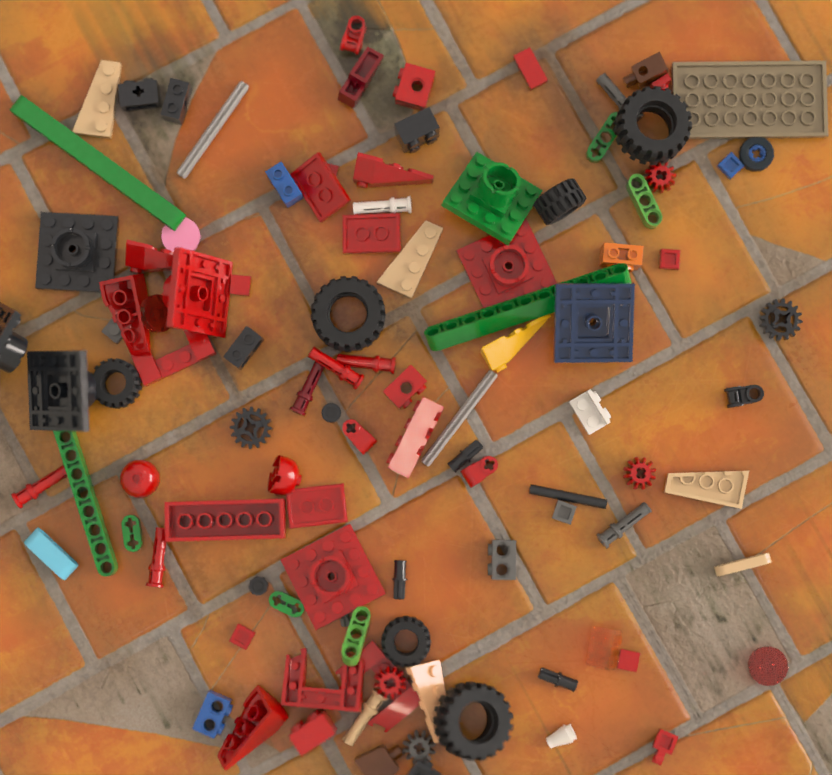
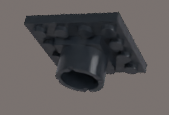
(94, 257)
(11, 344)
(59, 390)

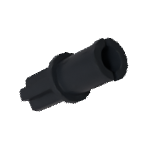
(465, 455)
(399, 579)
(557, 679)

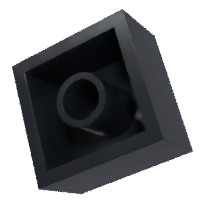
(417, 130)

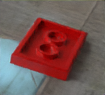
(320, 187)
(372, 233)
(317, 506)

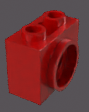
(410, 76)

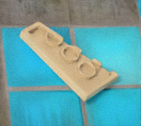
(99, 107)
(409, 265)
(720, 488)

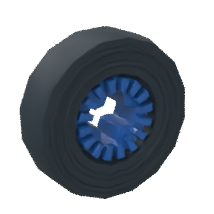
(766, 153)

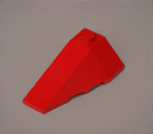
(373, 172)
(146, 258)
(124, 299)
(257, 723)

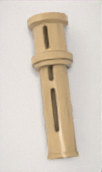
(369, 709)

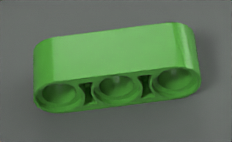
(645, 192)
(358, 627)

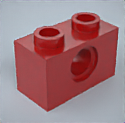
(408, 376)

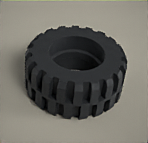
(662, 104)
(342, 288)
(497, 721)

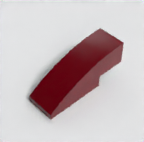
(360, 77)

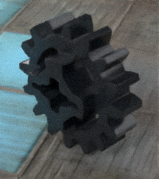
(785, 325)
(263, 423)

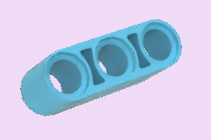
(51, 553)

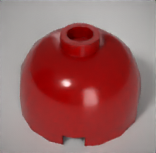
(284, 476)
(139, 478)

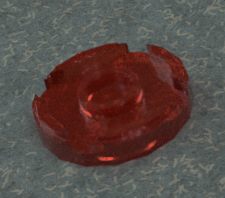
(154, 313)
(768, 666)

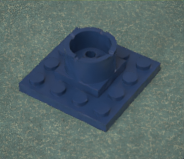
(610, 333)

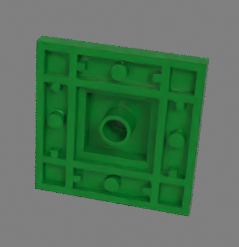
(492, 197)

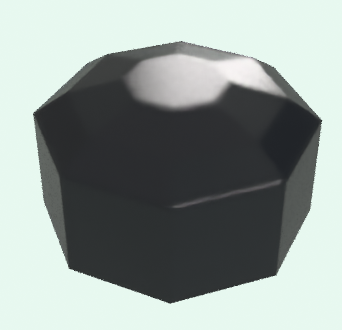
(258, 585)

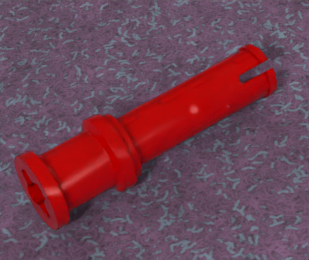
(375, 363)
(343, 372)
(33, 490)
(156, 567)

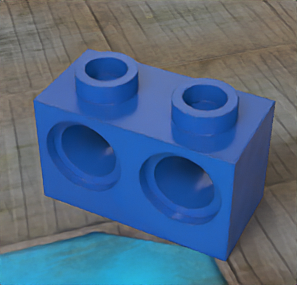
(284, 184)
(209, 712)

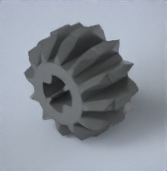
(425, 744)

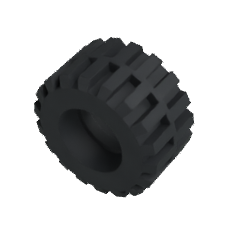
(559, 201)
(132, 383)
(393, 653)

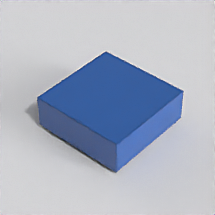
(730, 165)

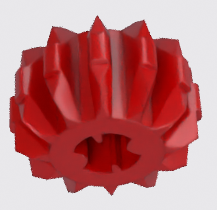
(660, 184)
(646, 473)
(386, 676)

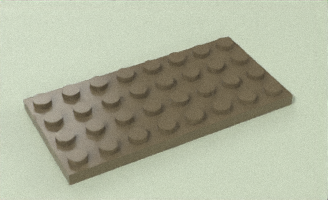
(753, 98)

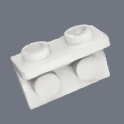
(590, 411)

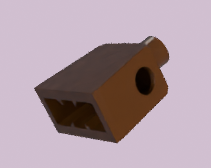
(653, 67)
(379, 760)

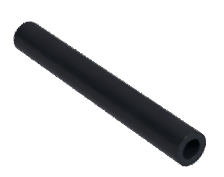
(568, 496)

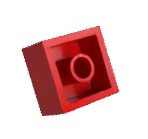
(312, 732)

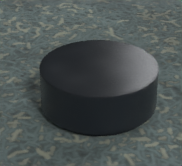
(331, 412)

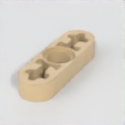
(742, 564)

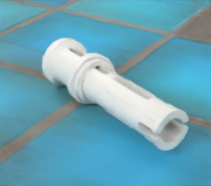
(392, 205)

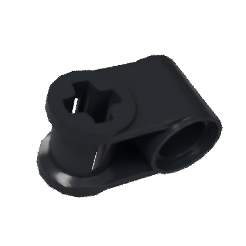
(740, 395)

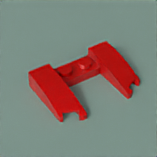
(154, 370)
(297, 695)
(401, 705)

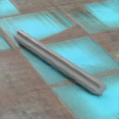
(212, 129)
(459, 418)

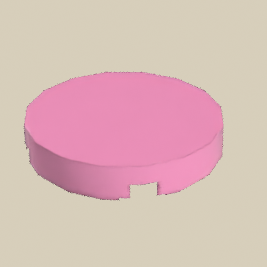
(185, 236)

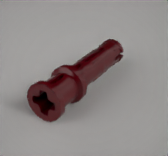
(305, 395)

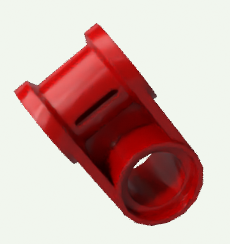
(353, 39)
(361, 438)
(476, 472)

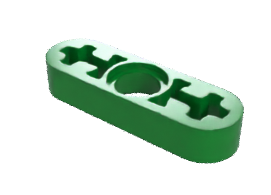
(593, 145)

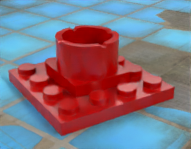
(486, 268)
(198, 293)
(353, 583)

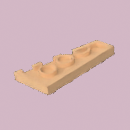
(430, 687)

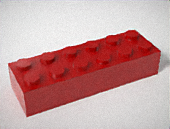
(225, 520)

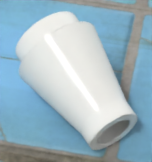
(562, 736)

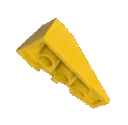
(505, 348)

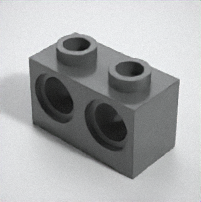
(508, 559)

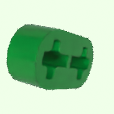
(127, 534)
(285, 608)

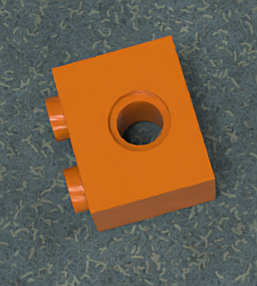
(621, 253)

